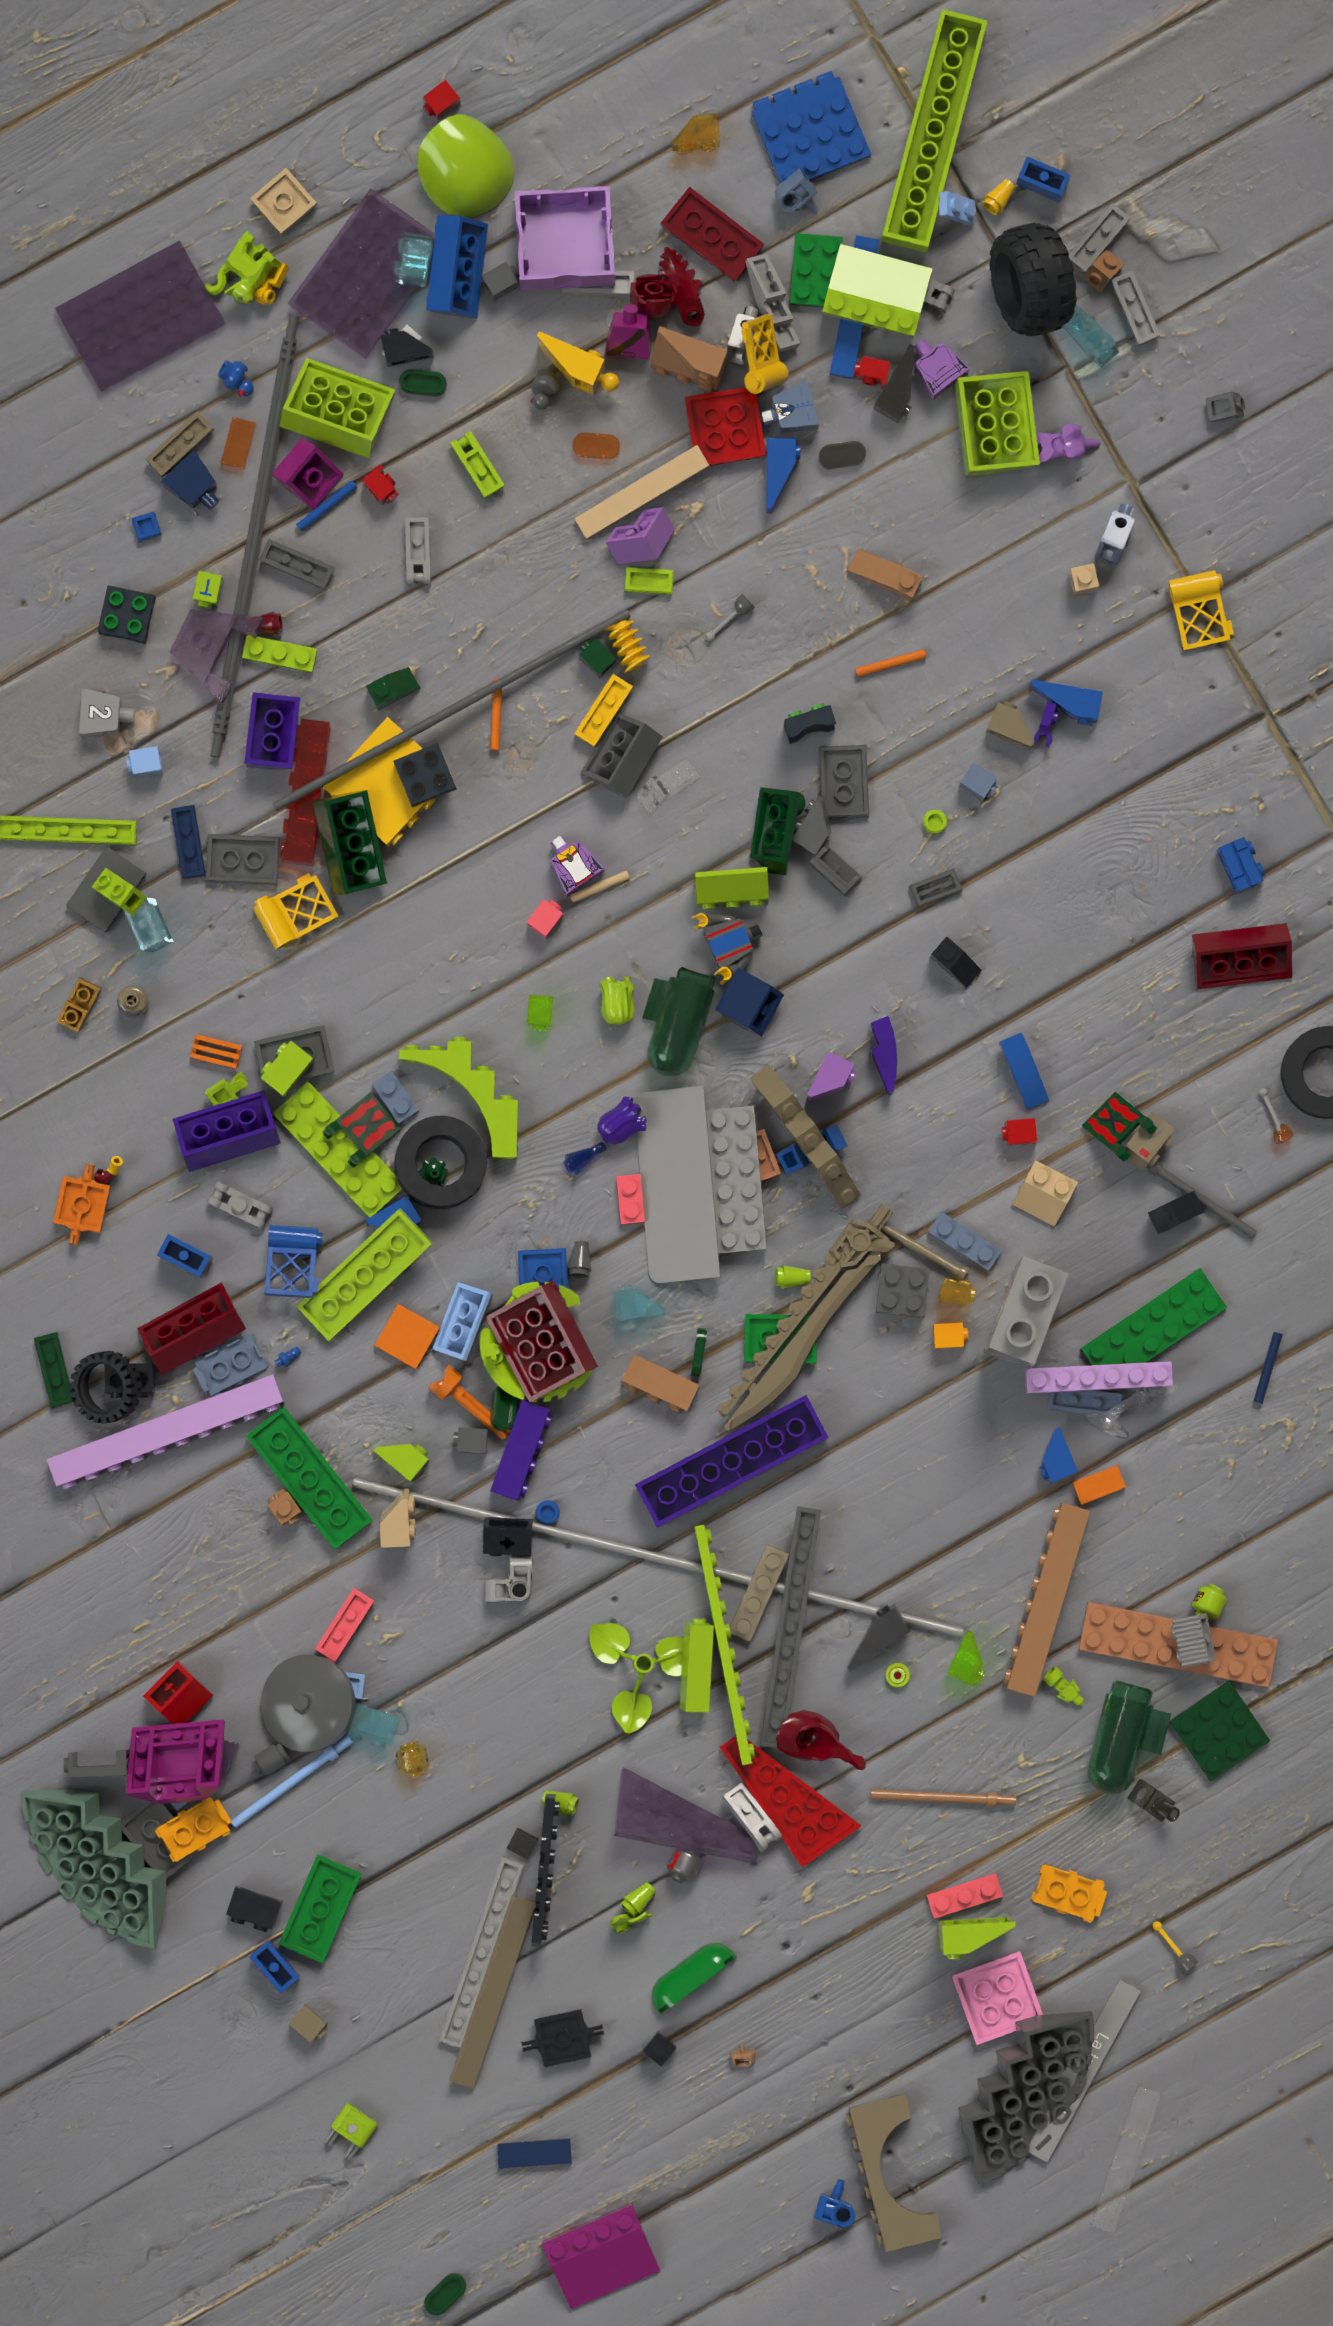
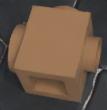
(284, 1507)

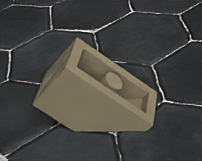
(1010, 725)

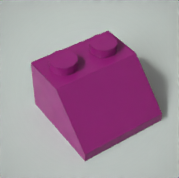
(307, 473)

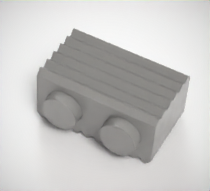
(1193, 1640)

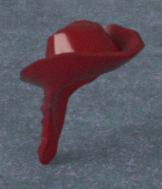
(813, 1737)

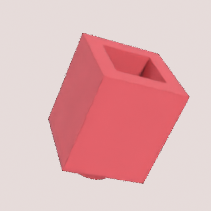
(545, 918)

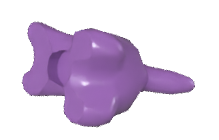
(1068, 443)

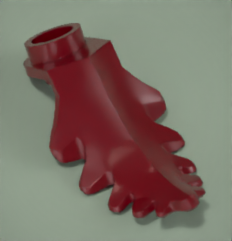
(688, 289)

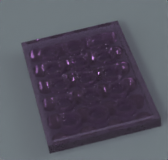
(353, 282)
(140, 316)

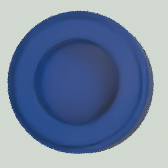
(547, 1512)

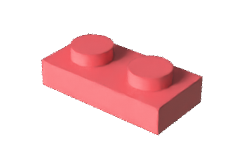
(630, 1199)

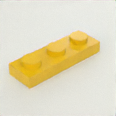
(603, 710)

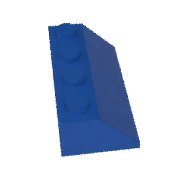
(457, 266)

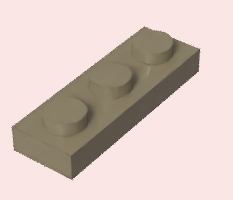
(179, 444)

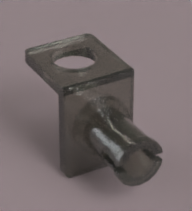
(1154, 1802)

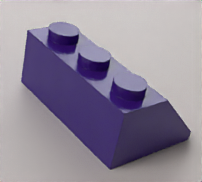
(272, 731)

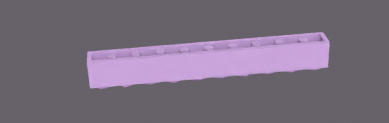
(164, 1431)

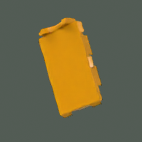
(194, 1828)
(1070, 1893)

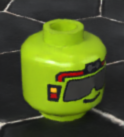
(1209, 1600)

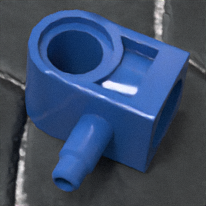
(829, 2205)

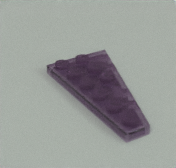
(668, 1820)

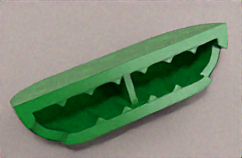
(690, 1975)

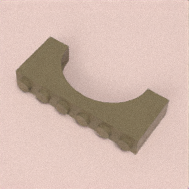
(898, 2224)

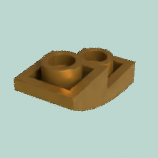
(79, 1004)

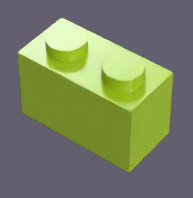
(286, 1068)

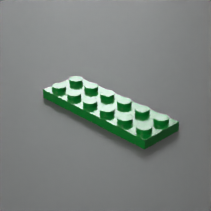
(1157, 1323)
(309, 1478)

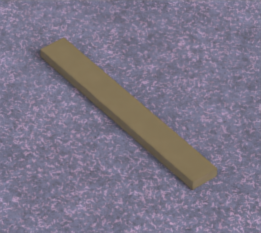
(492, 1991)

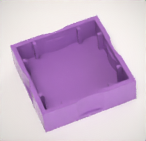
(565, 238)

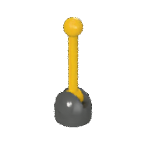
(1185, 1960)

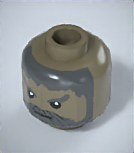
(138, 1008)

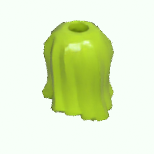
(617, 1000)

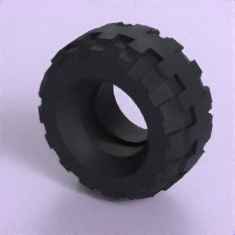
(1033, 279)

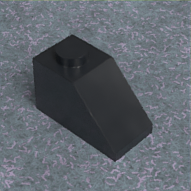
(403, 348)
(955, 962)
(1176, 1212)

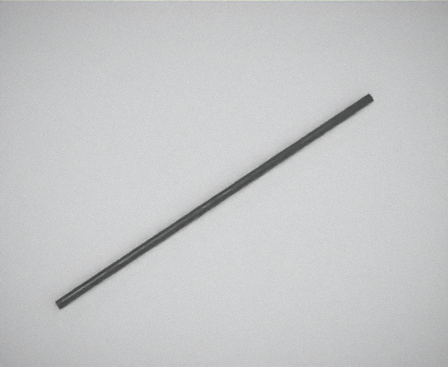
(449, 711)

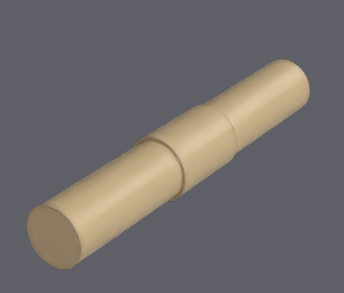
(599, 886)

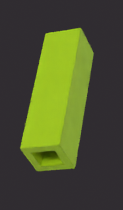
(696, 1665)

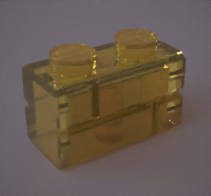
(956, 1293)

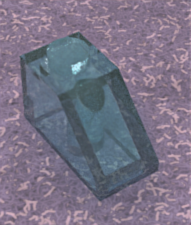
(635, 1304)

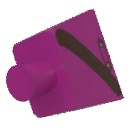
(629, 335)

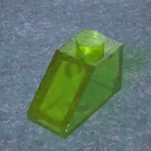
(967, 1662)

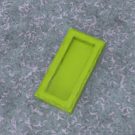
(649, 581)

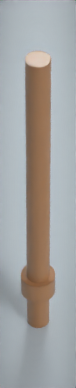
(990, 1798)

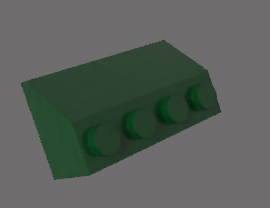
(350, 842)

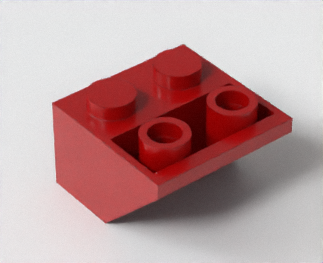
(178, 1694)

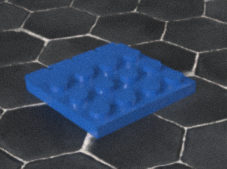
(810, 129)

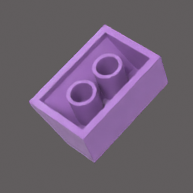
(831, 1078)

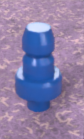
(285, 1358)

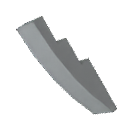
(770, 300)

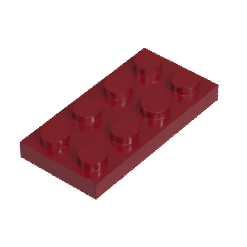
(711, 234)

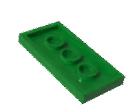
(320, 1908)

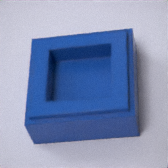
(146, 526)

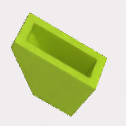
(404, 1458)

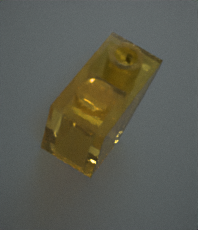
(698, 133)

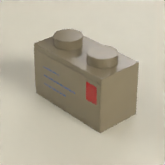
(1144, 1146)

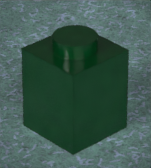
(596, 657)

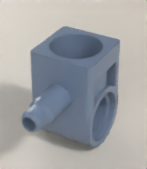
(802, 192)

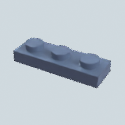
(964, 1241)
(1083, 1401)

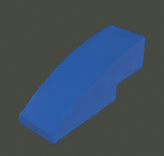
(1024, 1071)

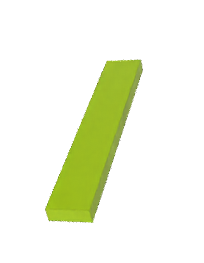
(68, 830)

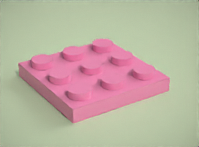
(996, 1996)

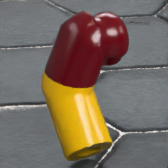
(113, 1170)

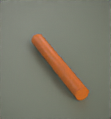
(890, 663)
(496, 719)

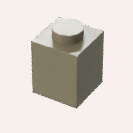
(309, 2024)

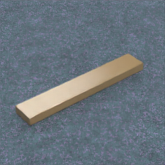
(642, 492)

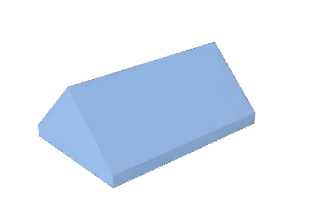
(462, 1321)

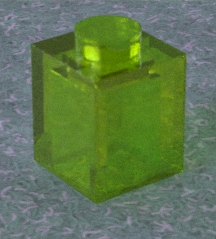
(540, 1012)

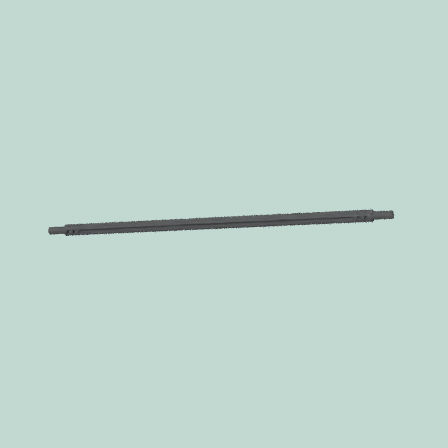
(256, 527)

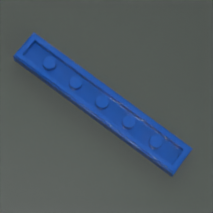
(849, 332)

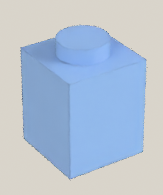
(144, 762)

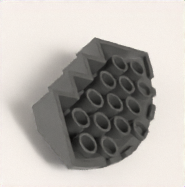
(1033, 2076)

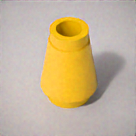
(998, 198)

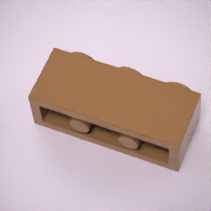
(659, 1384)

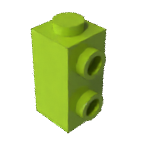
(119, 892)

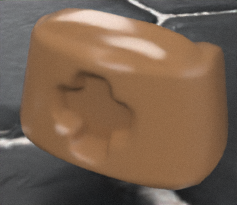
(743, 2057)

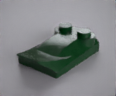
(775, 828)

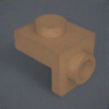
(1103, 270)

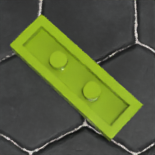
(280, 654)

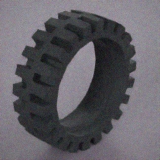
(129, 1381)

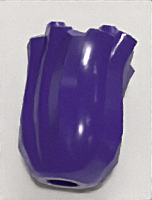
(621, 1122)

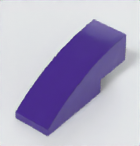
(885, 1053)

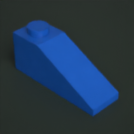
(780, 464)
(1074, 701)

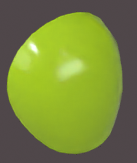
(464, 166)

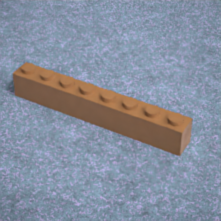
(1047, 1599)

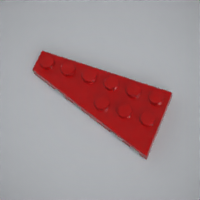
(799, 1812)

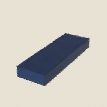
(188, 842)
(534, 2153)

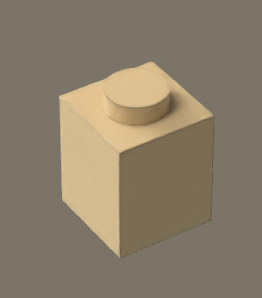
(1084, 579)

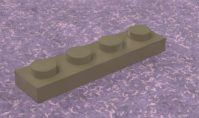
(758, 1592)

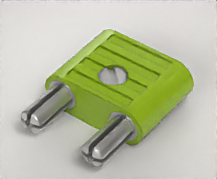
(354, 2126)

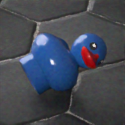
(232, 377)

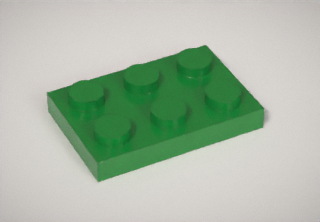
(813, 268)
(765, 1325)

